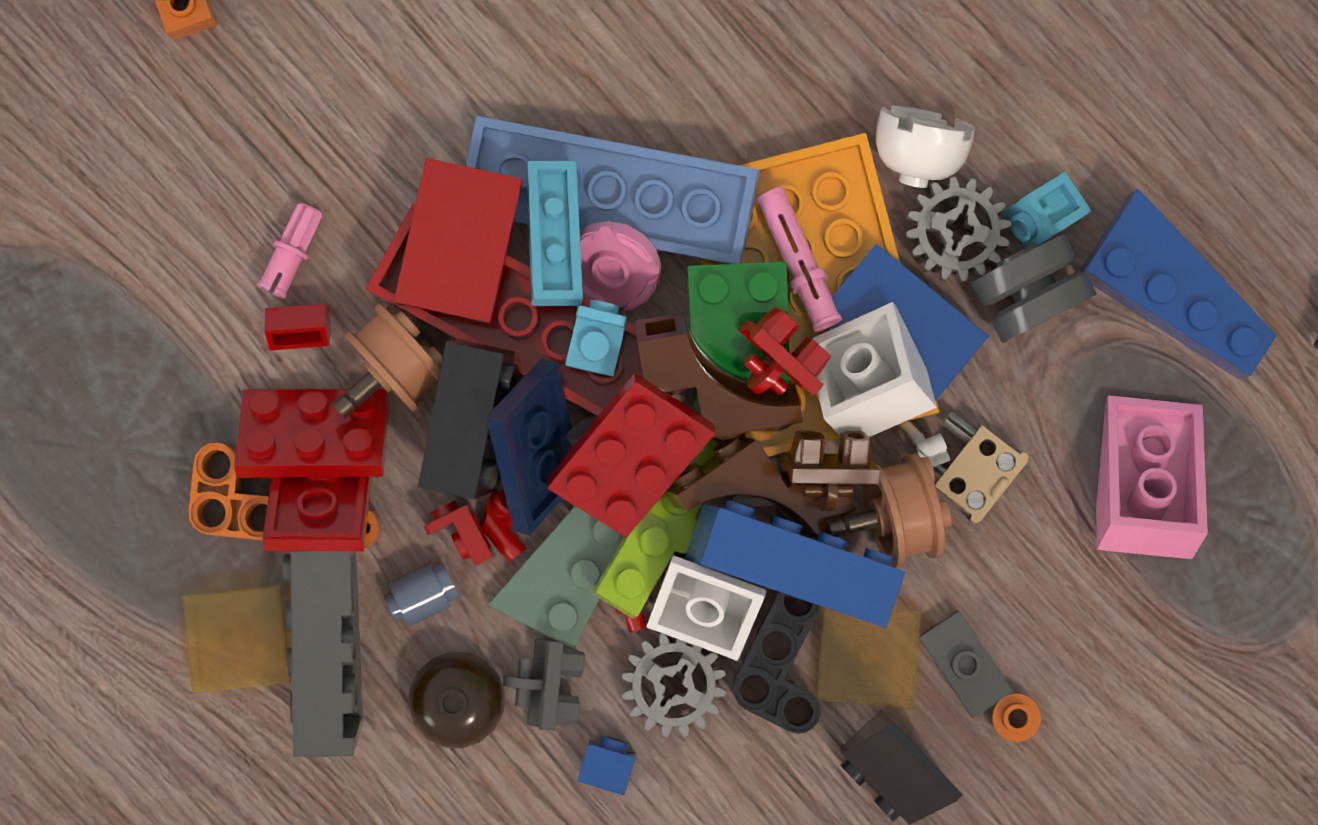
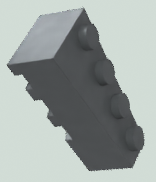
(324, 652)

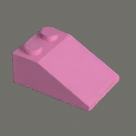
(1151, 478)

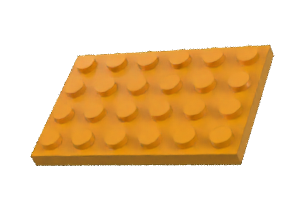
(842, 218)

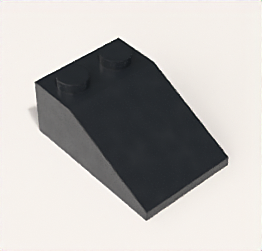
(897, 770)

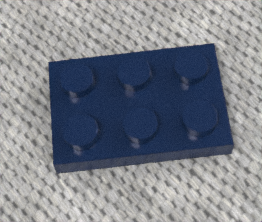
(530, 442)

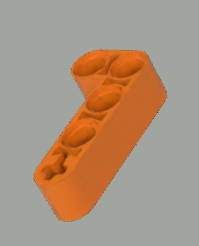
(238, 505)

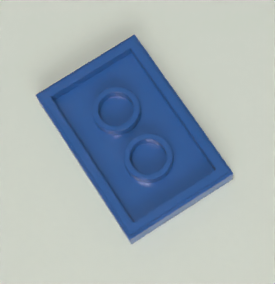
(937, 328)

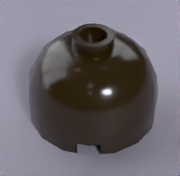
(456, 700)

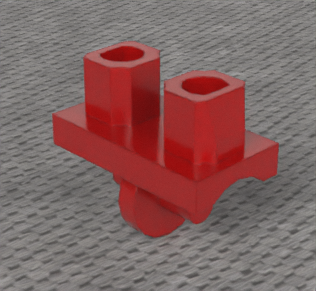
(769, 338)

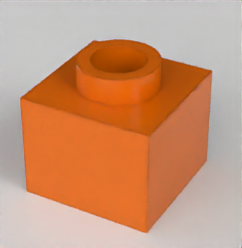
(195, 18)

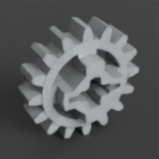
(979, 235)
(692, 696)

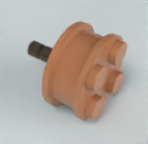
(391, 361)
(901, 512)

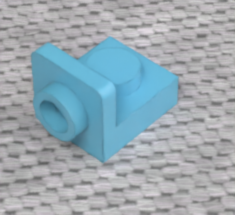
(1046, 211)
(597, 338)

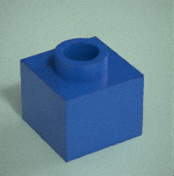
(607, 764)

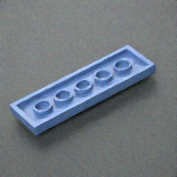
(671, 198)

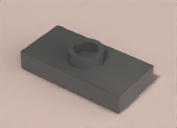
(965, 664)

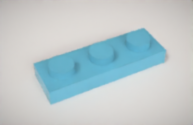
(554, 233)

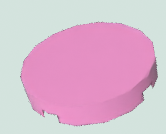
(618, 264)

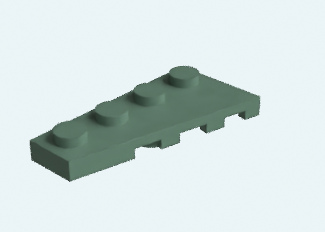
(558, 579)

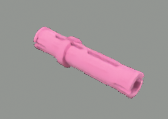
(821, 310)

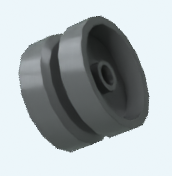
(1032, 286)

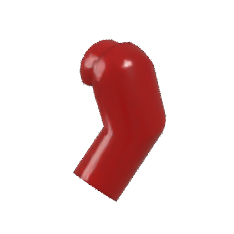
(498, 527)

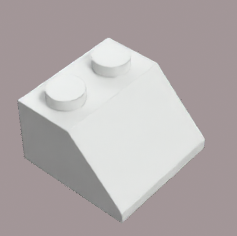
(872, 374)
(705, 608)

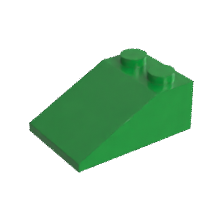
(722, 300)

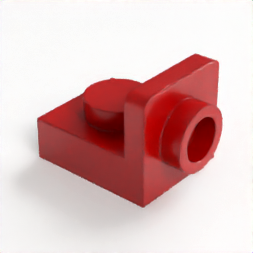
(470, 538)

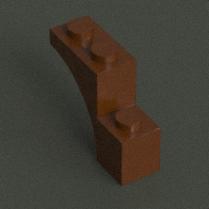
(676, 363)
(744, 468)

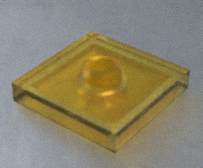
(236, 639)
(868, 661)

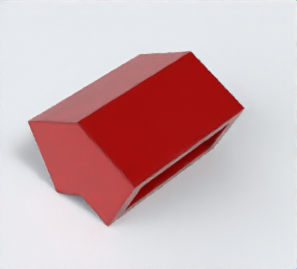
(298, 327)

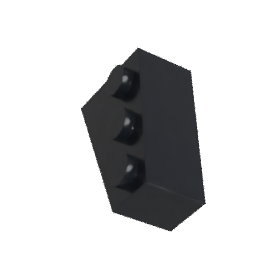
(459, 444)

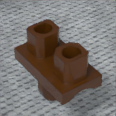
(830, 474)

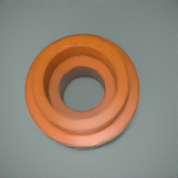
(1002, 710)

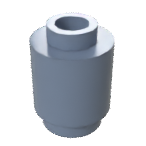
(420, 594)

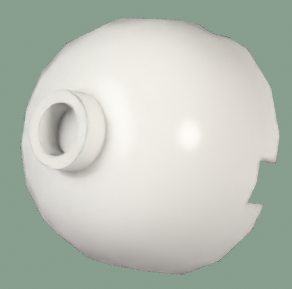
(921, 144)

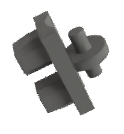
(540, 681)

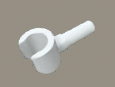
(933, 447)

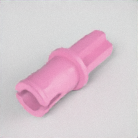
(291, 249)

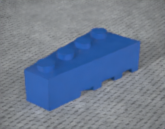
(1171, 285)
(796, 564)

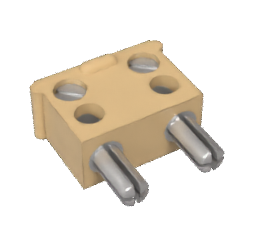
(982, 475)

